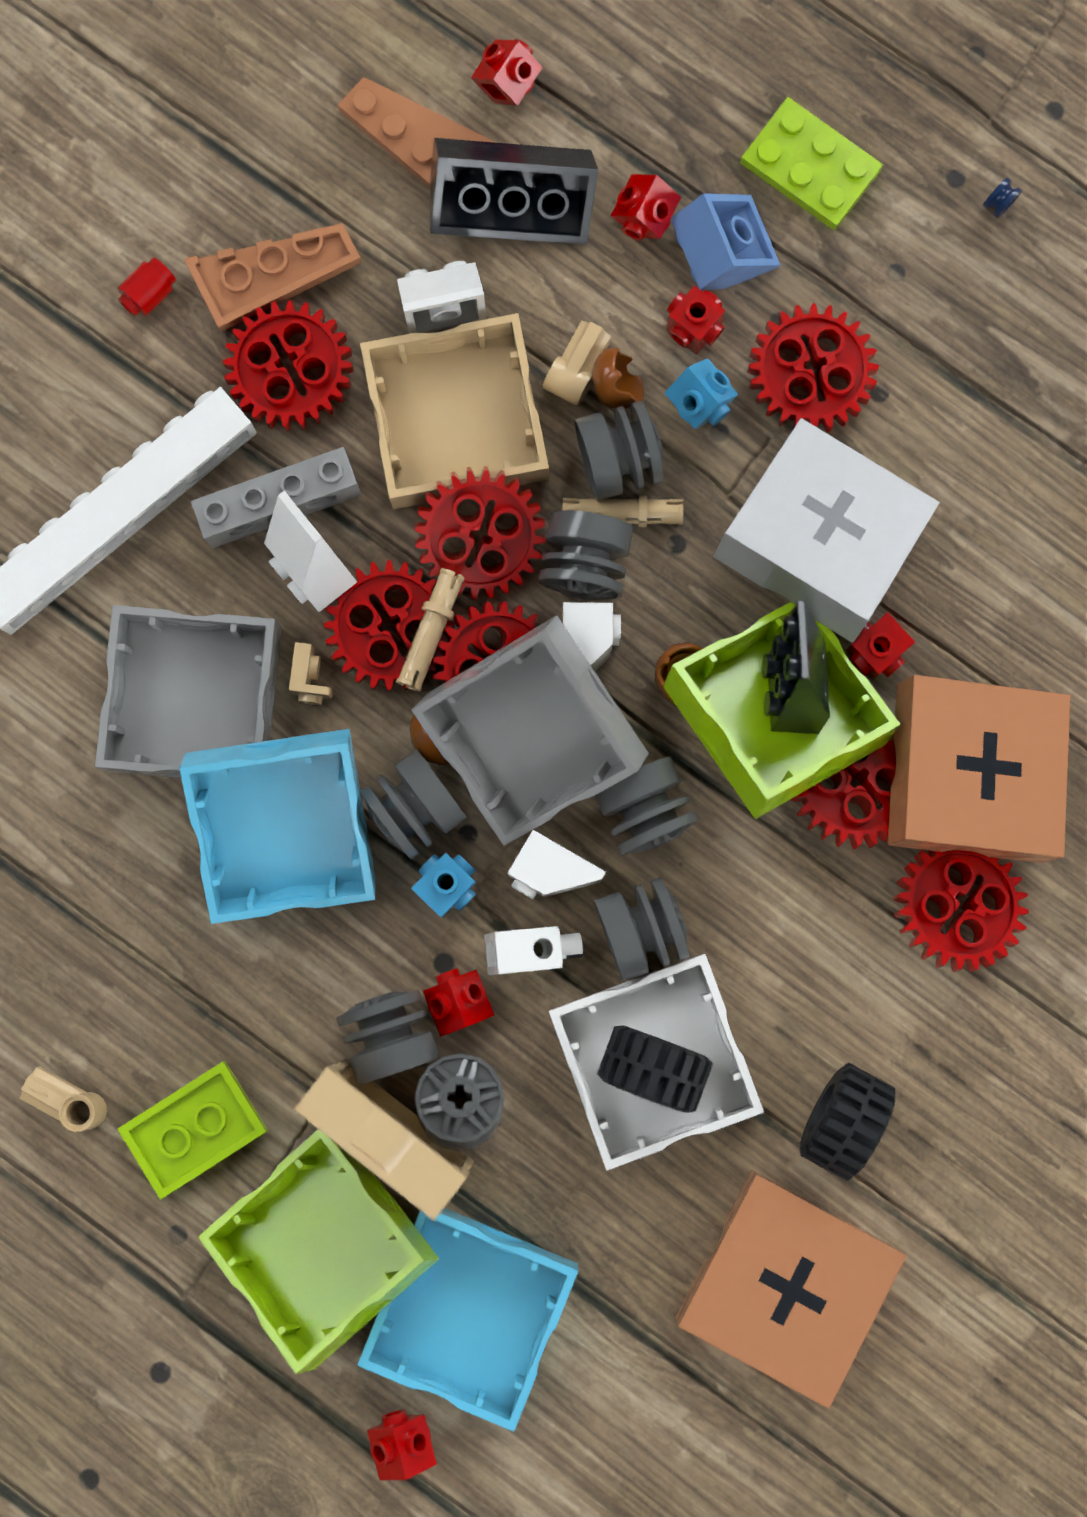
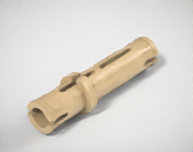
(633, 511)
(436, 614)

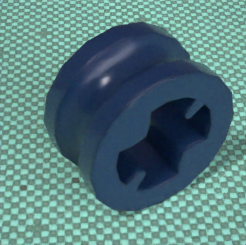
(1002, 198)

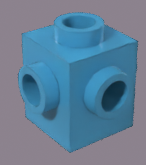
(702, 394)
(430, 889)

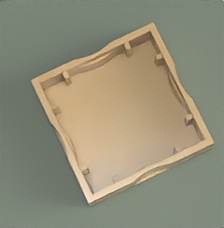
(454, 406)
(384, 1138)

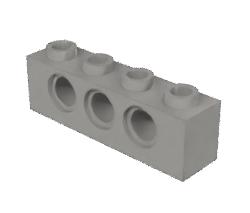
(250, 505)

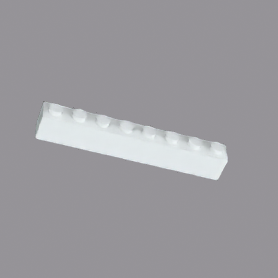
(120, 506)

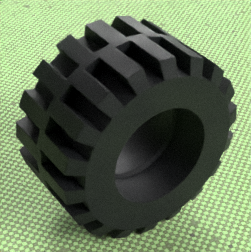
(654, 1069)
(847, 1121)

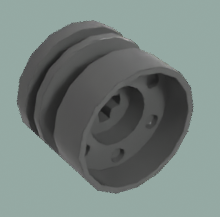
(619, 450)
(587, 546)
(412, 805)
(647, 807)
(642, 928)
(387, 1036)
(480, 1117)

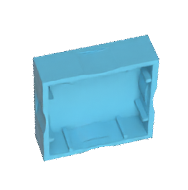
(279, 825)
(472, 1318)

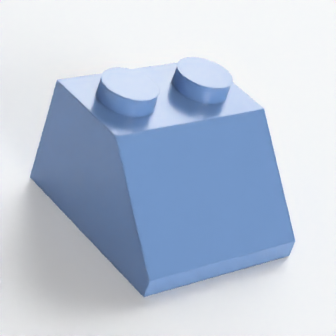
(724, 240)

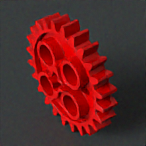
(847, 362)
(257, 382)
(513, 543)
(471, 631)
(357, 643)
(830, 807)
(990, 927)

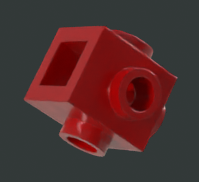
(507, 71)
(645, 207)
(692, 331)
(891, 641)
(457, 1001)
(401, 1446)

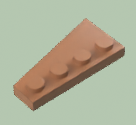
(401, 125)
(270, 272)

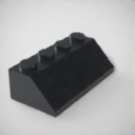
(511, 191)

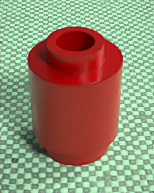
(146, 287)

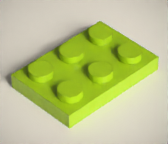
(811, 163)
(192, 1129)

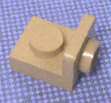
(304, 668)

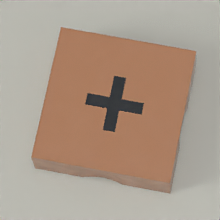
(980, 769)
(790, 1289)

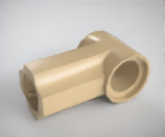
(572, 373)
(61, 1099)

